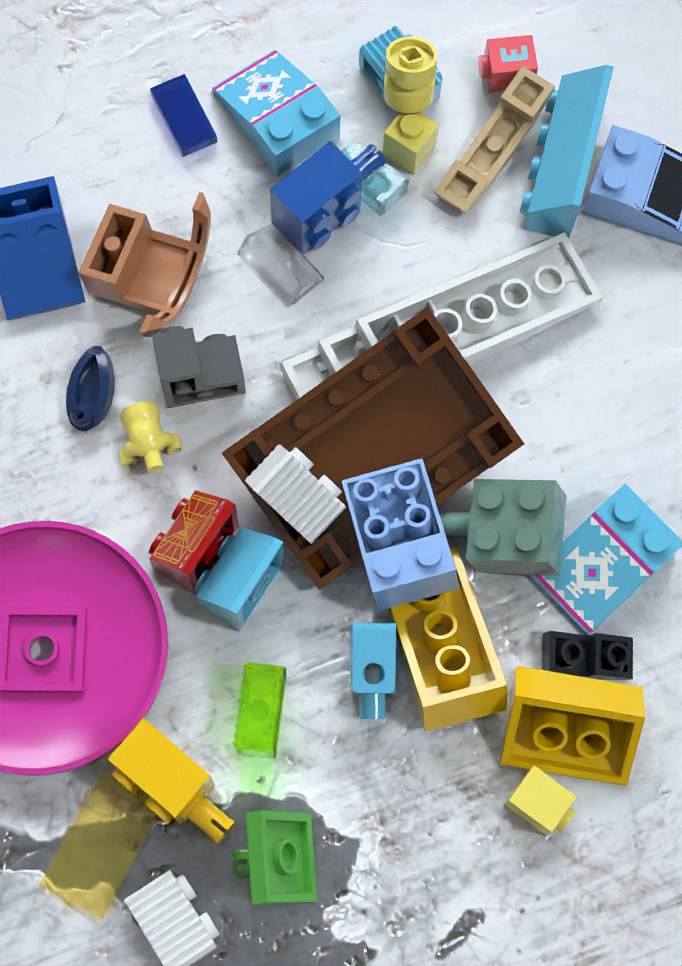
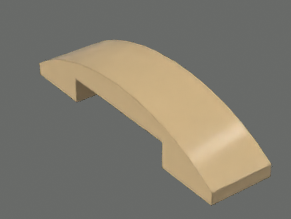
(496, 141)

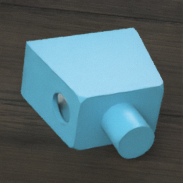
(372, 645)

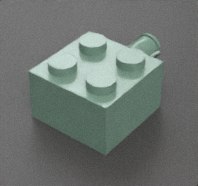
(512, 526)

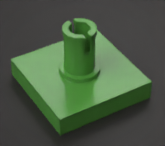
(278, 858)

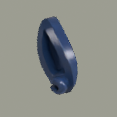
(90, 389)

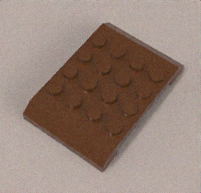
(383, 409)

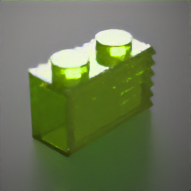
(259, 710)

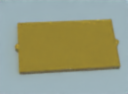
(100, 847)

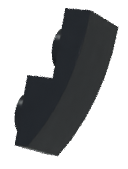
(588, 656)

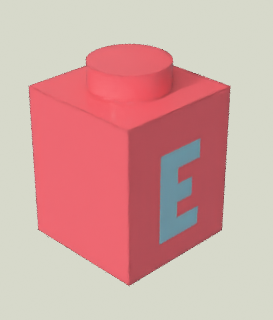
(504, 59)

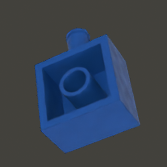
(321, 195)

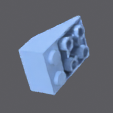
(400, 534)

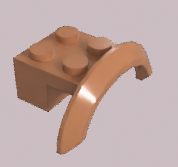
(144, 265)

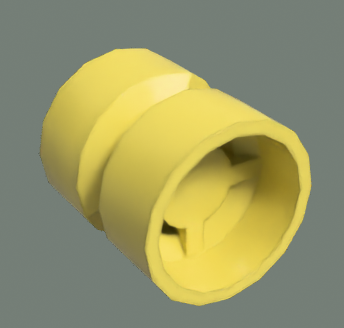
(410, 74)

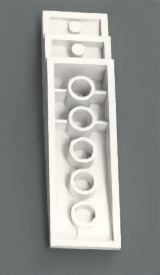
(477, 310)

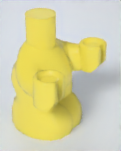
(146, 436)

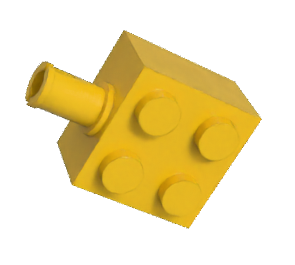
(169, 778)

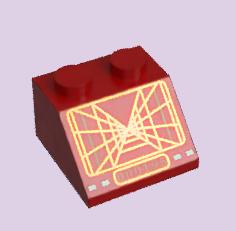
(193, 538)

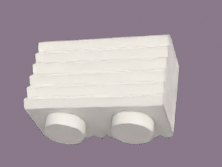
(296, 493)
(172, 922)

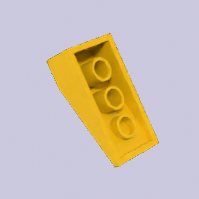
(449, 656)

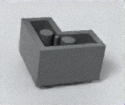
(197, 370)

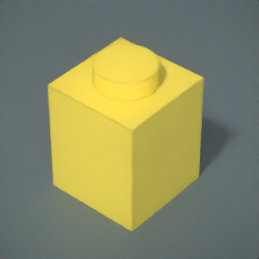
(410, 140)
(542, 802)

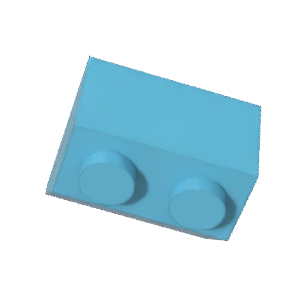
(240, 577)

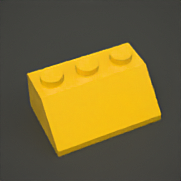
(572, 725)

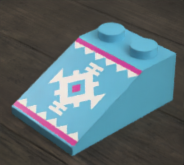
(279, 111)
(609, 559)

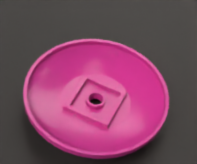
(106, 640)

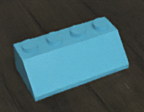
(567, 151)

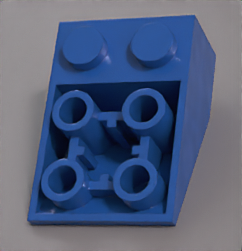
(36, 251)

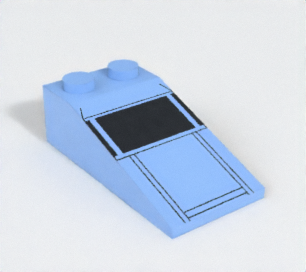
(638, 185)

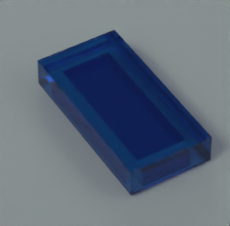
(183, 115)

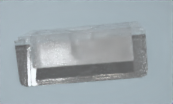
(279, 264)

